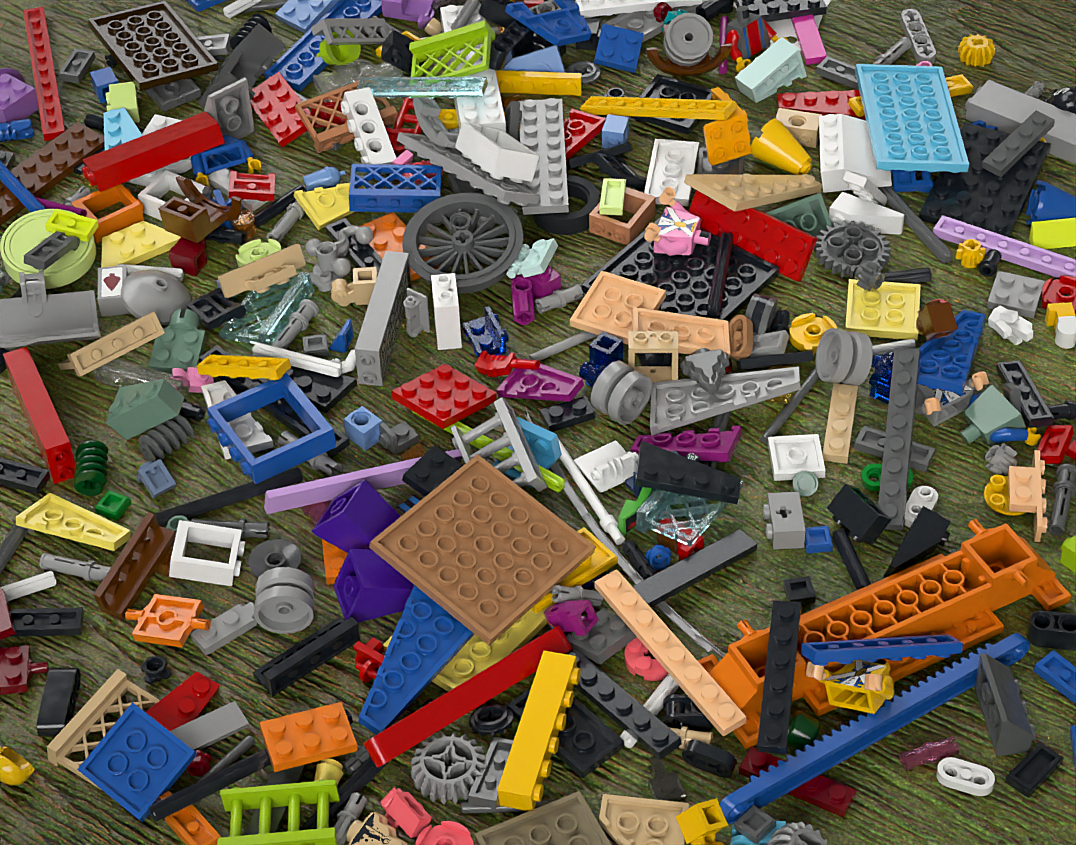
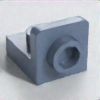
(155, 478)

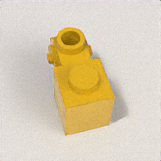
(702, 823)

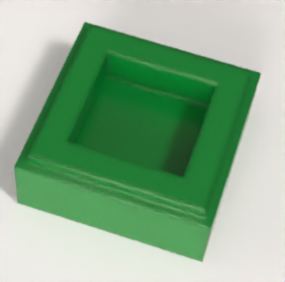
(113, 505)

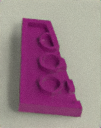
(709, 446)

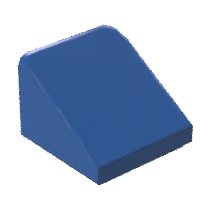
(343, 337)

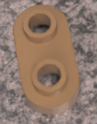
(740, 337)

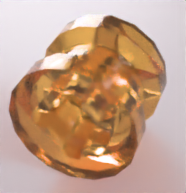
(245, 223)

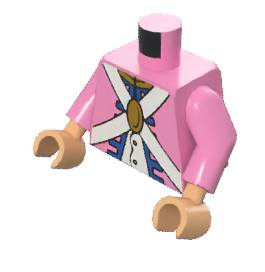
(677, 229)

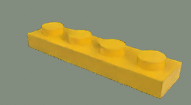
(539, 82)
(244, 366)

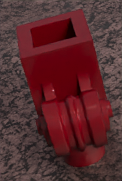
(189, 256)

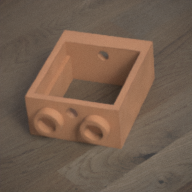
(635, 202)

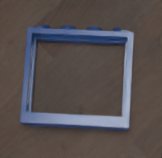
(279, 460)

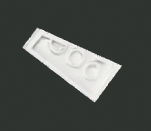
(245, 427)

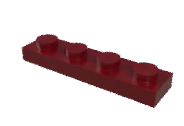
(818, 791)

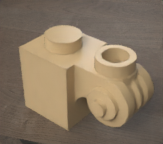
(357, 291)

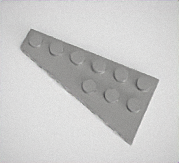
(685, 402)

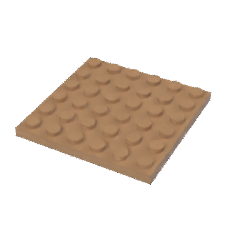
(482, 548)

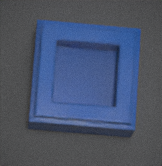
(818, 539)

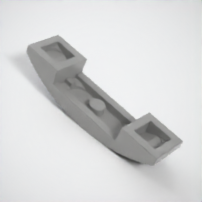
(427, 116)

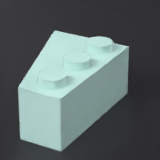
(771, 70)

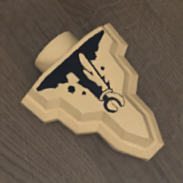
(373, 832)

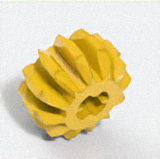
(976, 50)

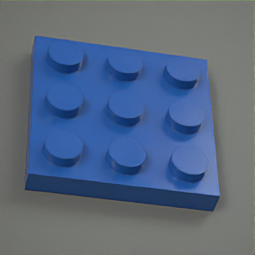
(137, 761)

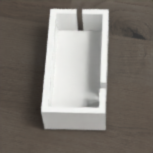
(497, 152)

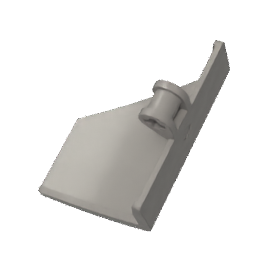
(46, 318)

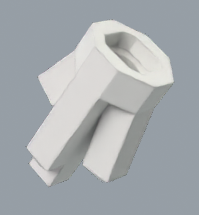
(1010, 325)

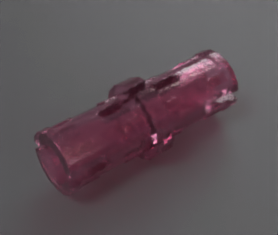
(929, 753)

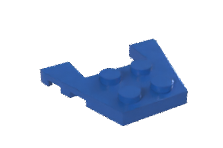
(557, 26)

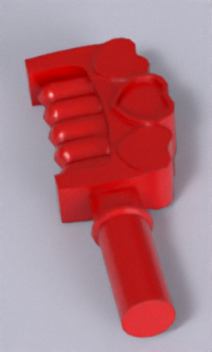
(502, 365)

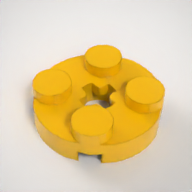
(806, 323)

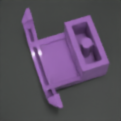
(411, 10)
(16, 97)

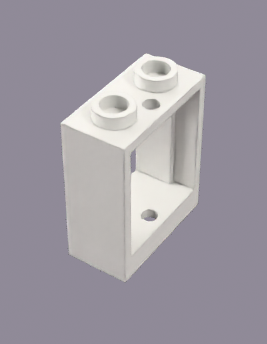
(160, 186)
(446, 311)
(206, 570)

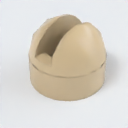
(433, 27)

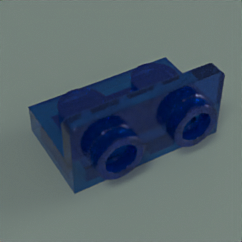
(486, 334)

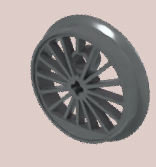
(463, 242)

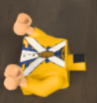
(857, 685)

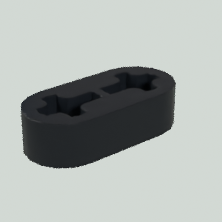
(709, 758)

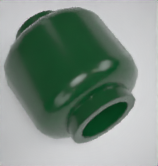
(803, 731)

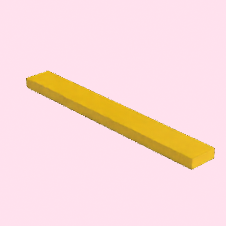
(659, 107)

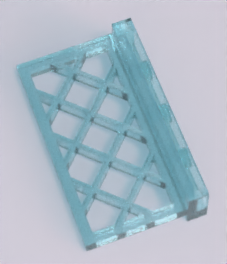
(270, 328)
(658, 507)

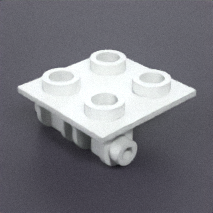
(608, 466)

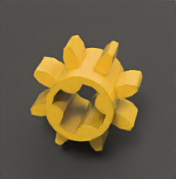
(970, 253)

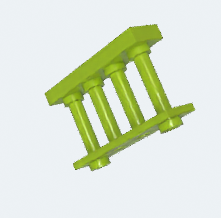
(290, 795)

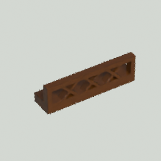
(135, 567)

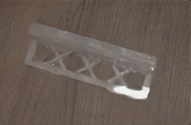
(121, 373)

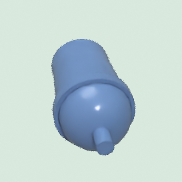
(323, 178)

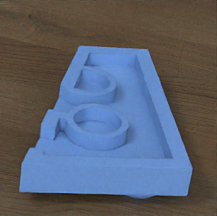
(542, 60)

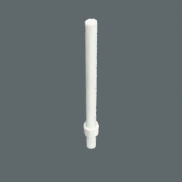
(607, 521)

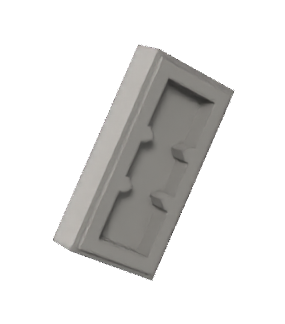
(769, 344)

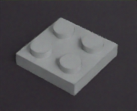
(1016, 293)

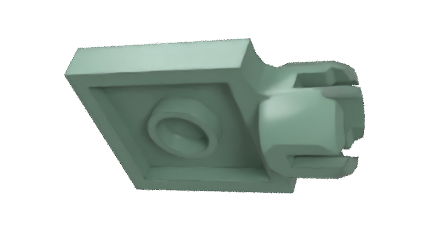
(180, 344)

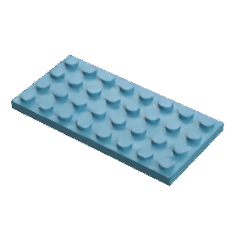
(911, 118)

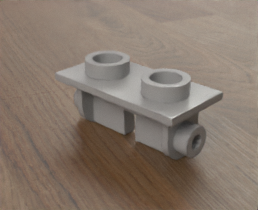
(416, 312)

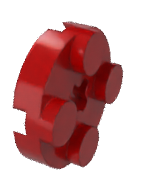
(1054, 290)

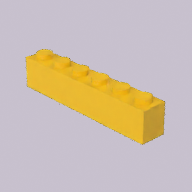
(538, 731)

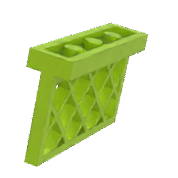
(448, 44)

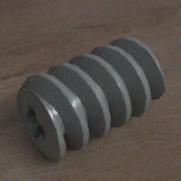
(164, 437)

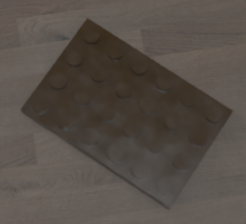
(152, 45)

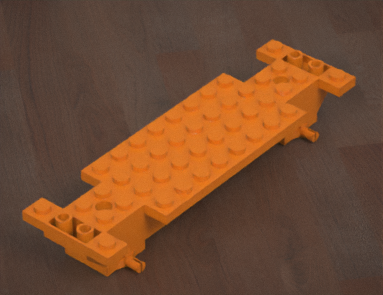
(930, 598)

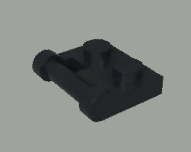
(617, 169)
(211, 313)

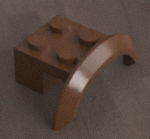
(703, 67)
(199, 216)

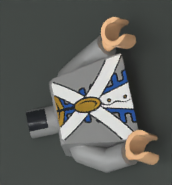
(942, 405)

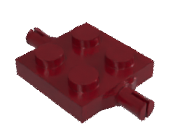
(18, 669)

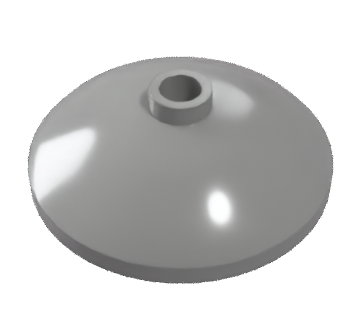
(154, 292)

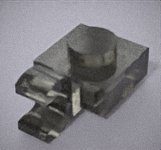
(664, 785)

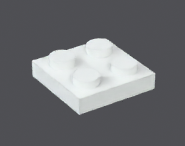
(795, 454)

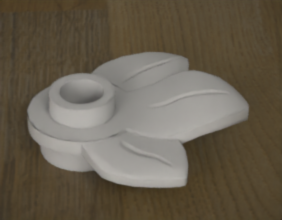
(323, 279)

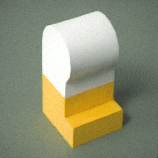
(1064, 322)

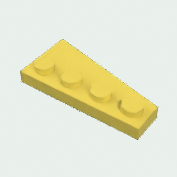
(72, 522)

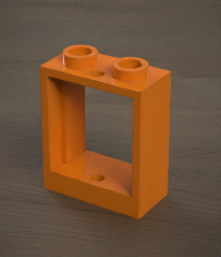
(117, 220)

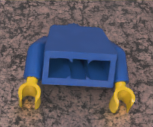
(228, 154)

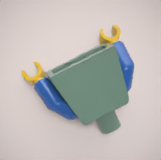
(995, 420)

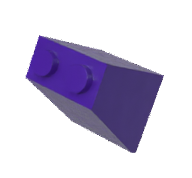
(355, 518)
(370, 586)

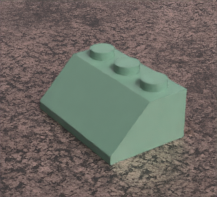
(805, 214)

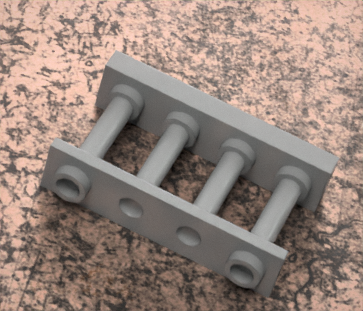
(513, 436)

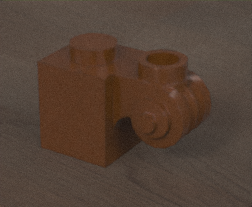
(936, 320)

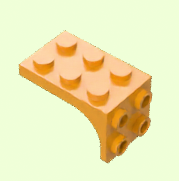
(728, 137)

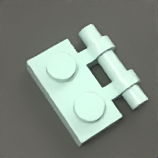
(533, 260)

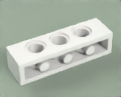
(363, 102)

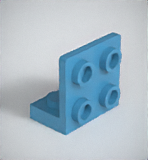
(543, 445)

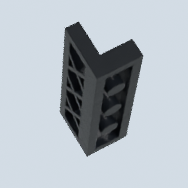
(308, 655)

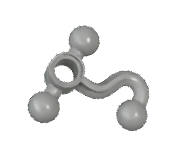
(332, 255)

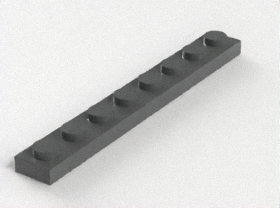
(899, 435)

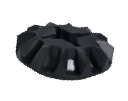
(501, 716)

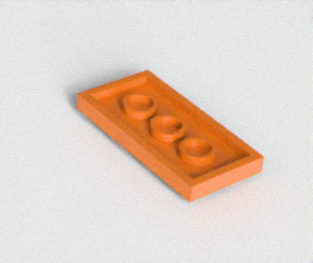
(388, 236)

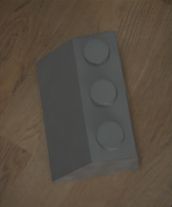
(1002, 707)

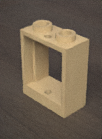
(662, 343)

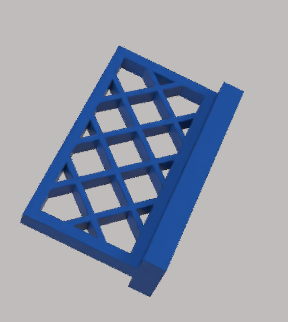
(395, 197)

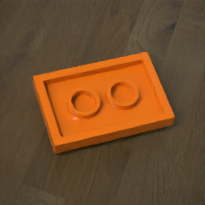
(308, 736)

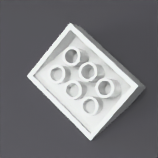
(844, 148)

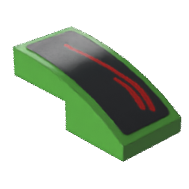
(628, 515)

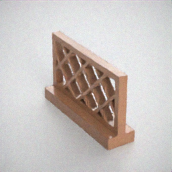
(338, 133)

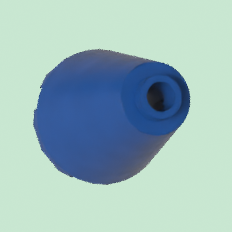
(1050, 203)

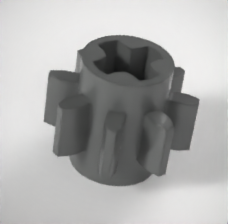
(869, 276)

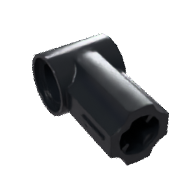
(712, 8)

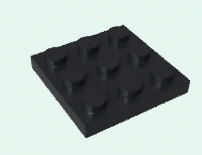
(672, 88)

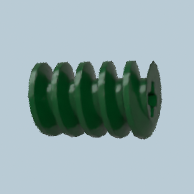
(91, 468)

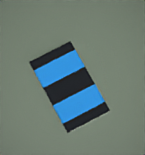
(408, 504)

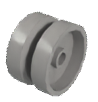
(683, 51)
(844, 357)
(621, 392)
(284, 600)

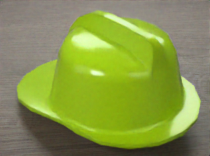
(338, 54)

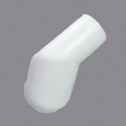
(349, 364)

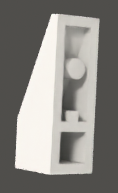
(851, 208)

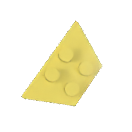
(136, 244)

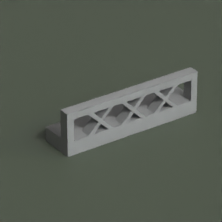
(357, 26)

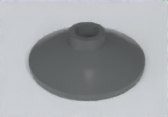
(274, 554)

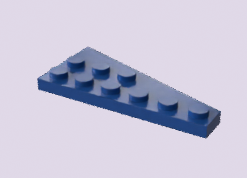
(948, 359)
(417, 653)

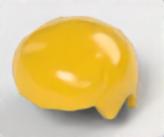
(13, 767)

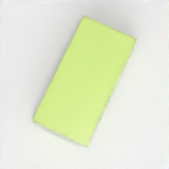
(612, 196)

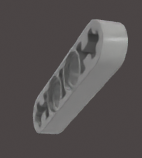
(918, 37)

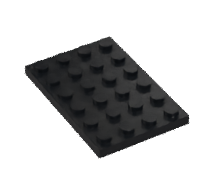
(980, 195)

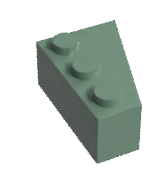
(143, 407)

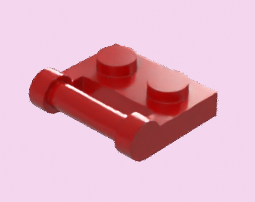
(252, 186)

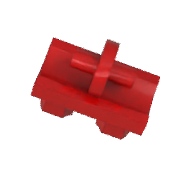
(368, 659)

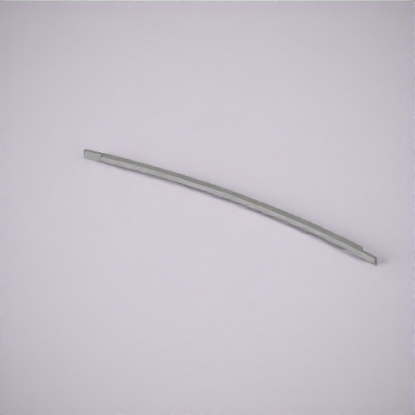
(627, 568)

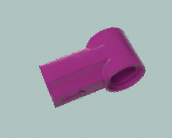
(522, 300)

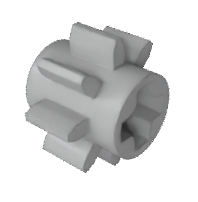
(1000, 459)

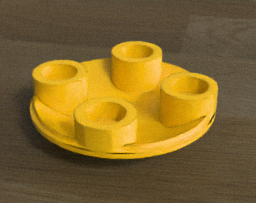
(997, 495)

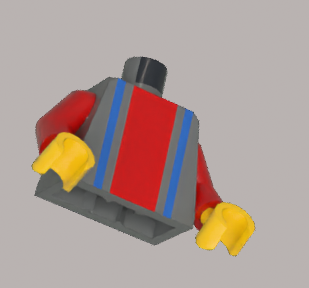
(748, 35)

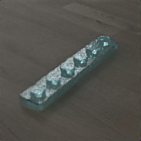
(425, 86)

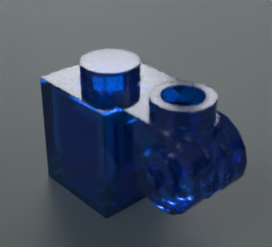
(602, 353)
(881, 377)

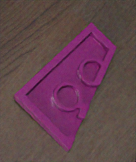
(540, 384)

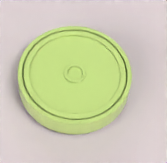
(28, 233)

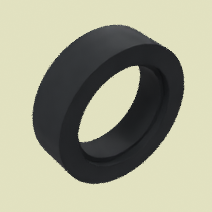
(571, 222)

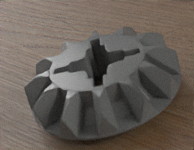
(592, 70)

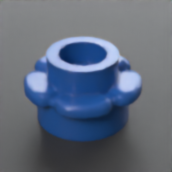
(661, 561)

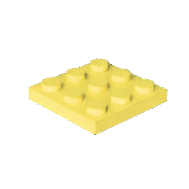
(884, 311)

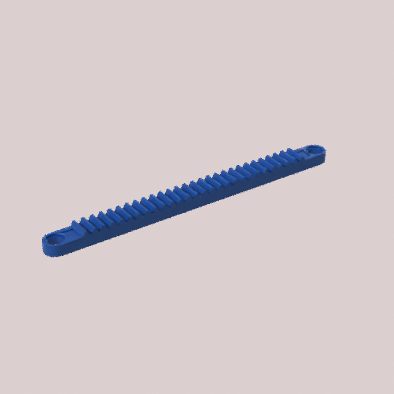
(867, 729)

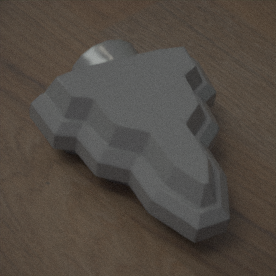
(706, 368)

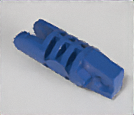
(16, 130)

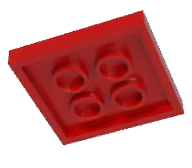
(444, 396)

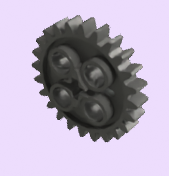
(849, 246)

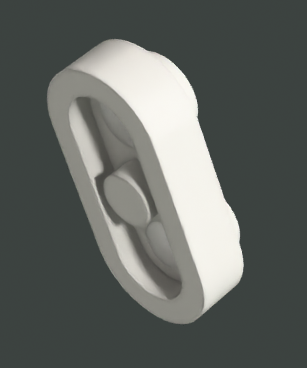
(920, 497)
(966, 776)

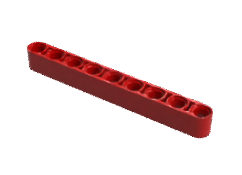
(464, 698)

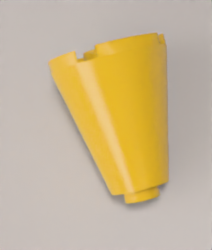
(781, 149)

